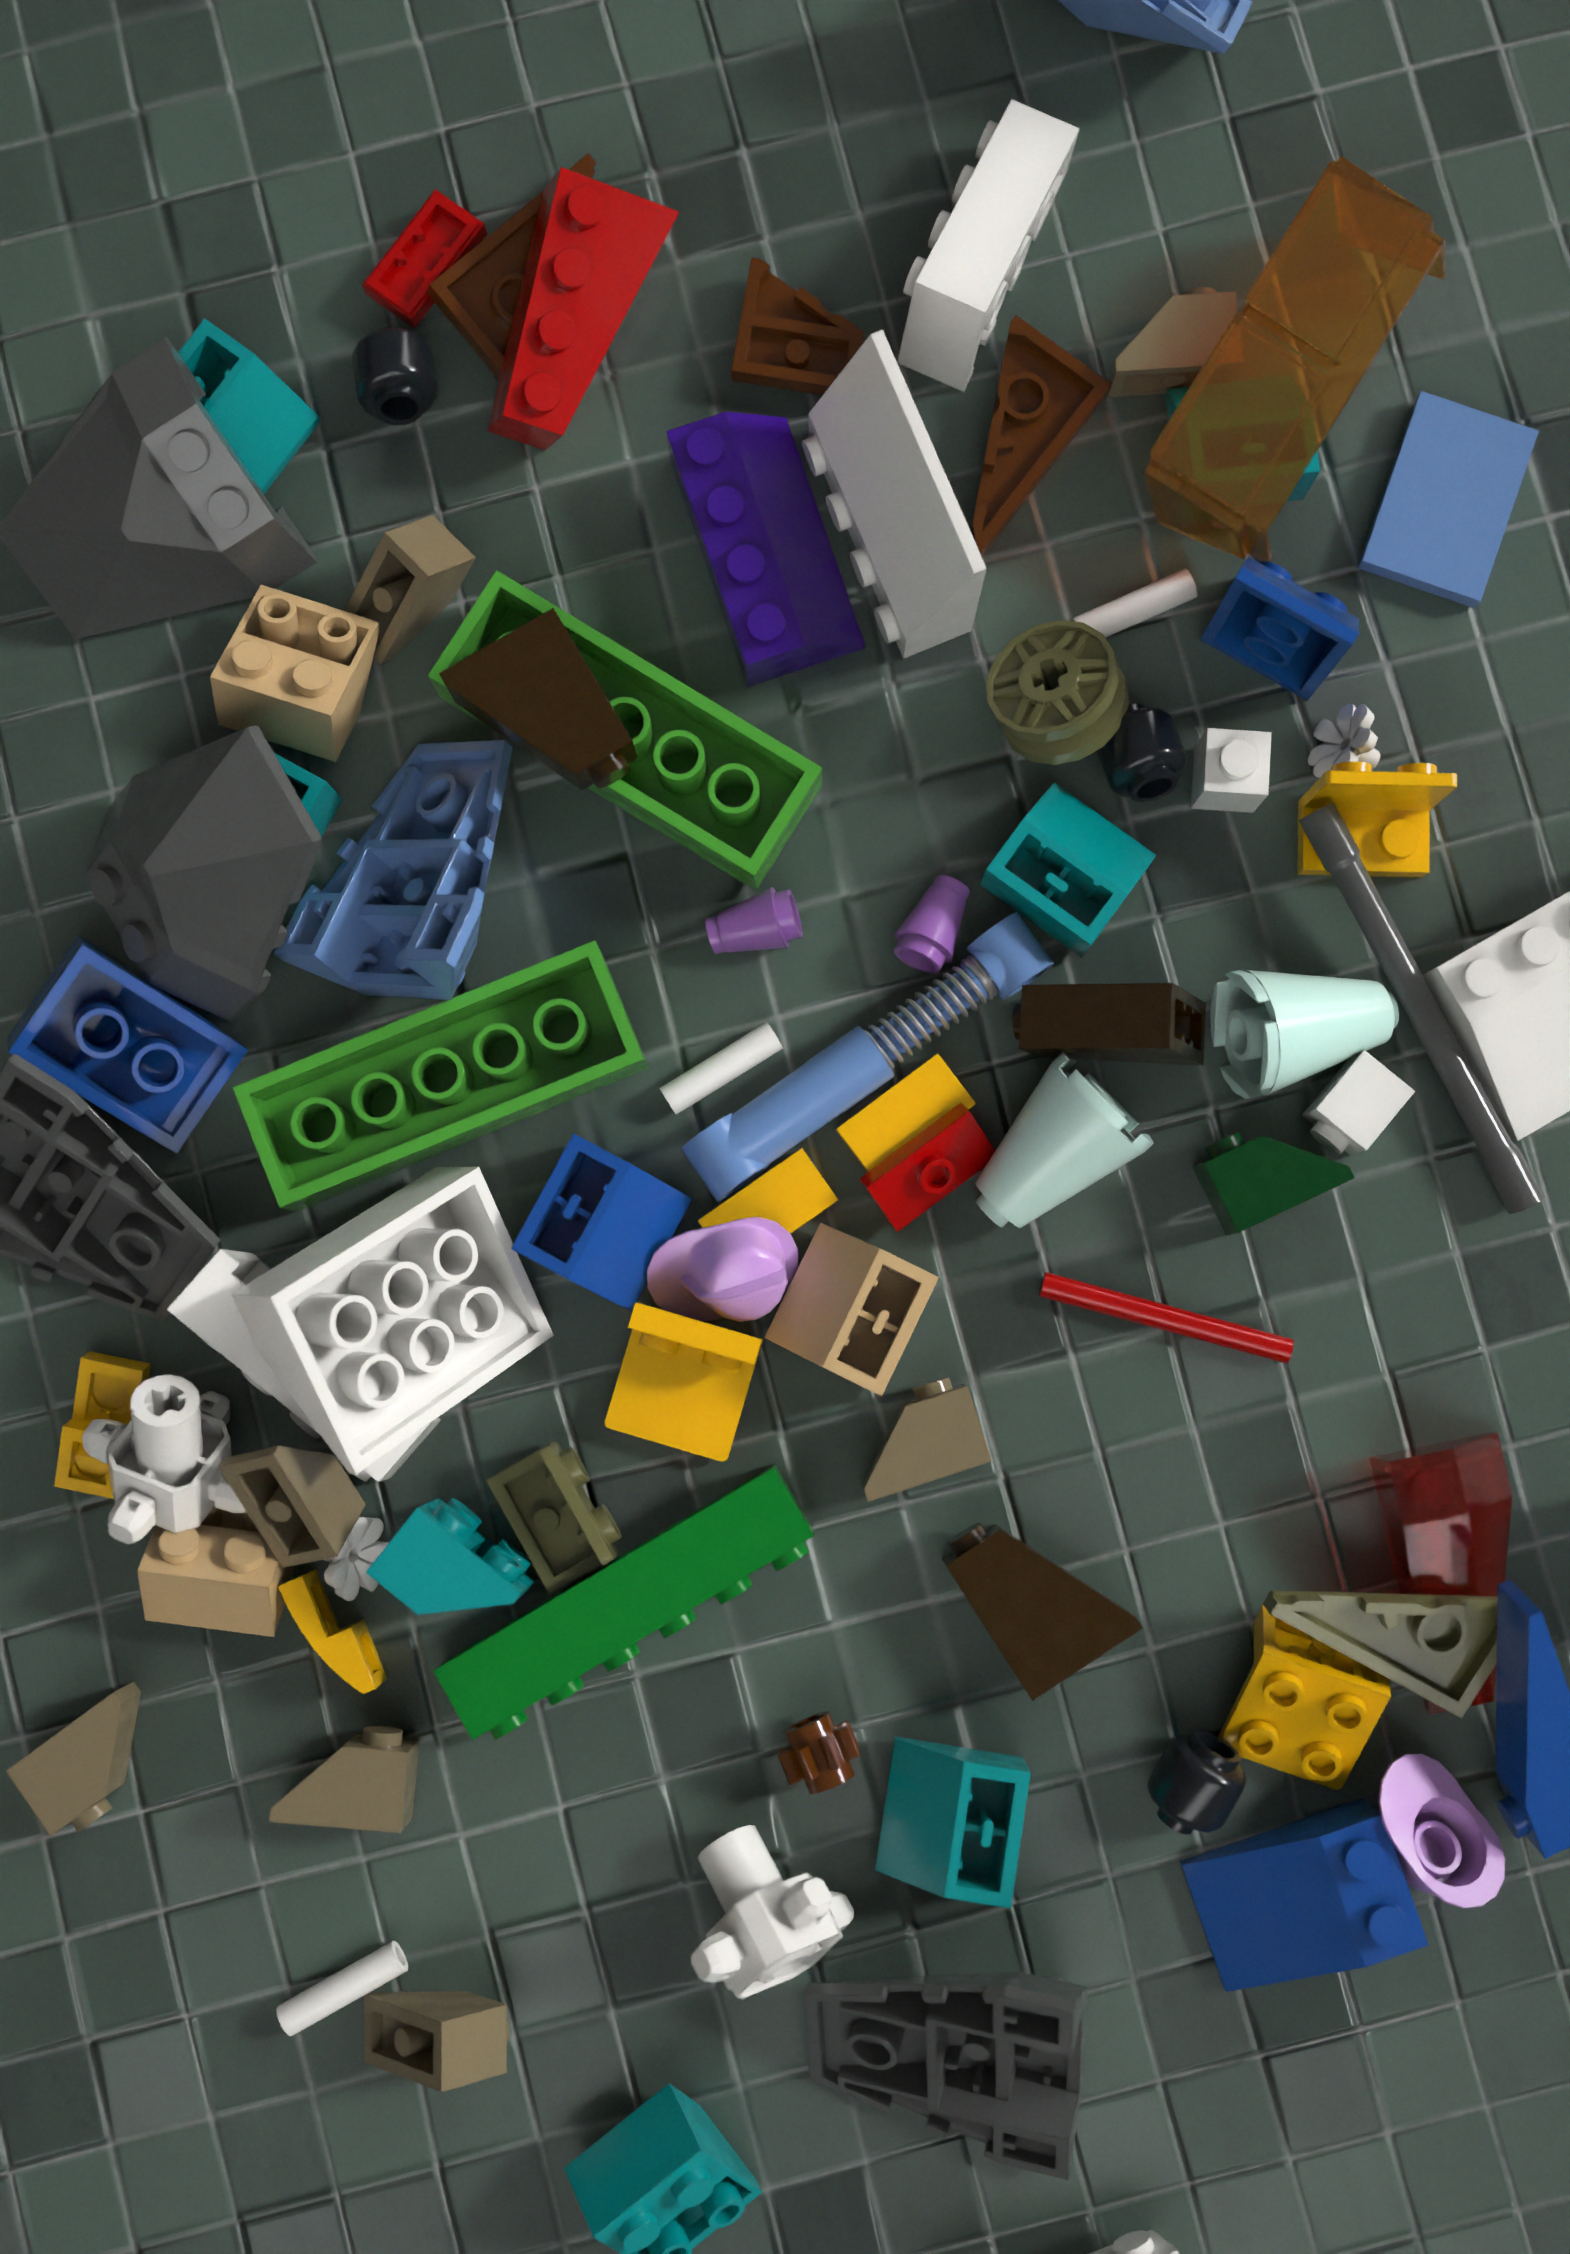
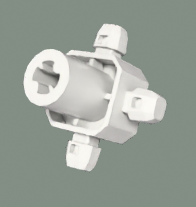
(165, 1458)
(769, 1924)

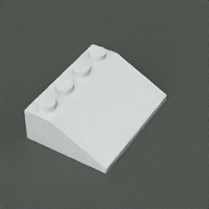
(895, 503)
(1513, 1015)
(396, 1314)

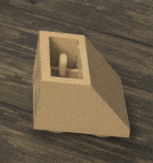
(295, 672)
(851, 1308)
(213, 1576)

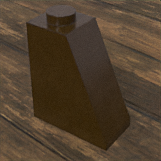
(545, 702)
(1112, 1022)
(1034, 1608)

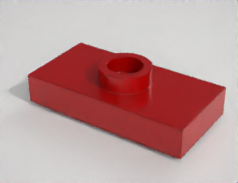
(422, 253)
(928, 1167)

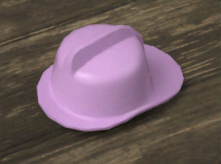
(724, 1270)
(1439, 1833)

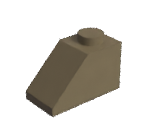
(1173, 343)
(409, 582)
(928, 1440)
(296, 1501)
(81, 1764)
(359, 1786)
(436, 2036)

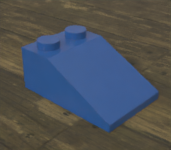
(1281, 628)
(125, 1044)
(1305, 1899)

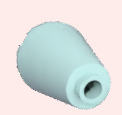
(1294, 1026)
(1057, 1147)

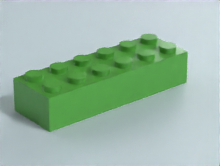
(697, 765)
(440, 1078)

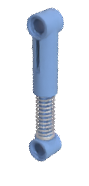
(861, 1061)

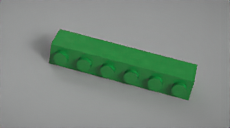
(623, 1603)

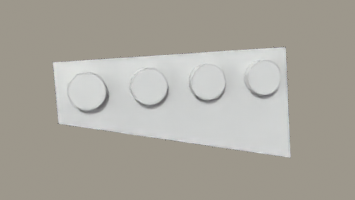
(983, 242)
(214, 1317)

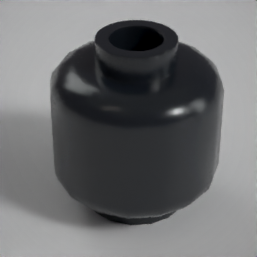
(394, 375)
(1144, 755)
(1196, 1782)

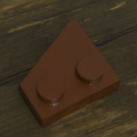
(789, 337)

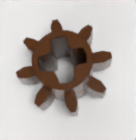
(819, 1752)

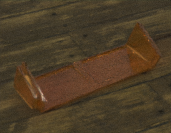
(1290, 360)

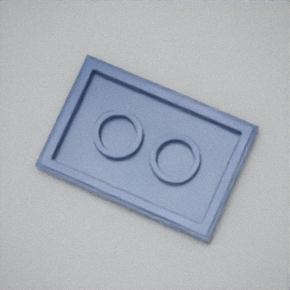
(1448, 499)

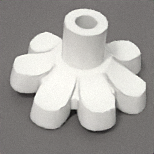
(1345, 741)
(358, 1553)

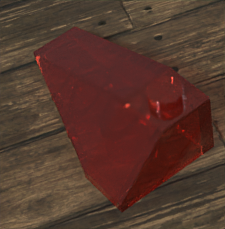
(1447, 1521)

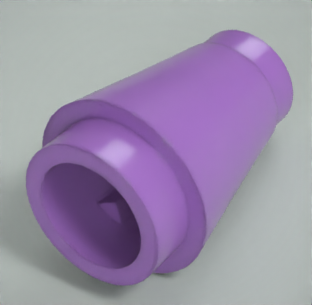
(756, 923)
(932, 927)

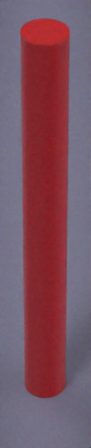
(1166, 1317)

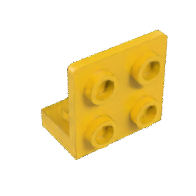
(1383, 813)
(682, 1382)
(1304, 1705)

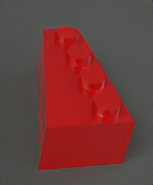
(576, 288)

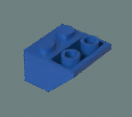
(601, 1222)

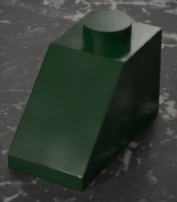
(1262, 1179)

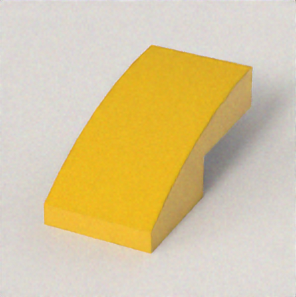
(102, 1392)
(344, 1650)

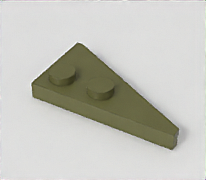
(1423, 1642)

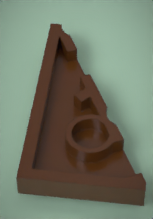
(485, 283)
(1036, 415)

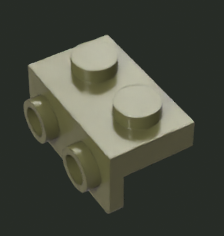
(555, 1515)

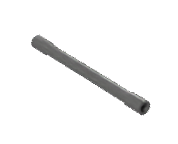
(1500, 1155)

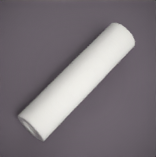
(1141, 604)
(721, 1068)
(342, 1988)

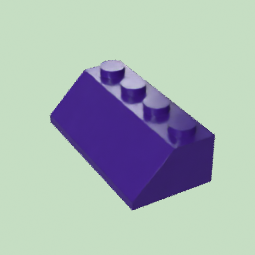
(763, 543)

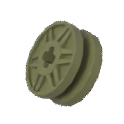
(1057, 692)

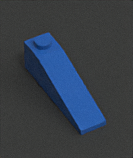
(1531, 1725)

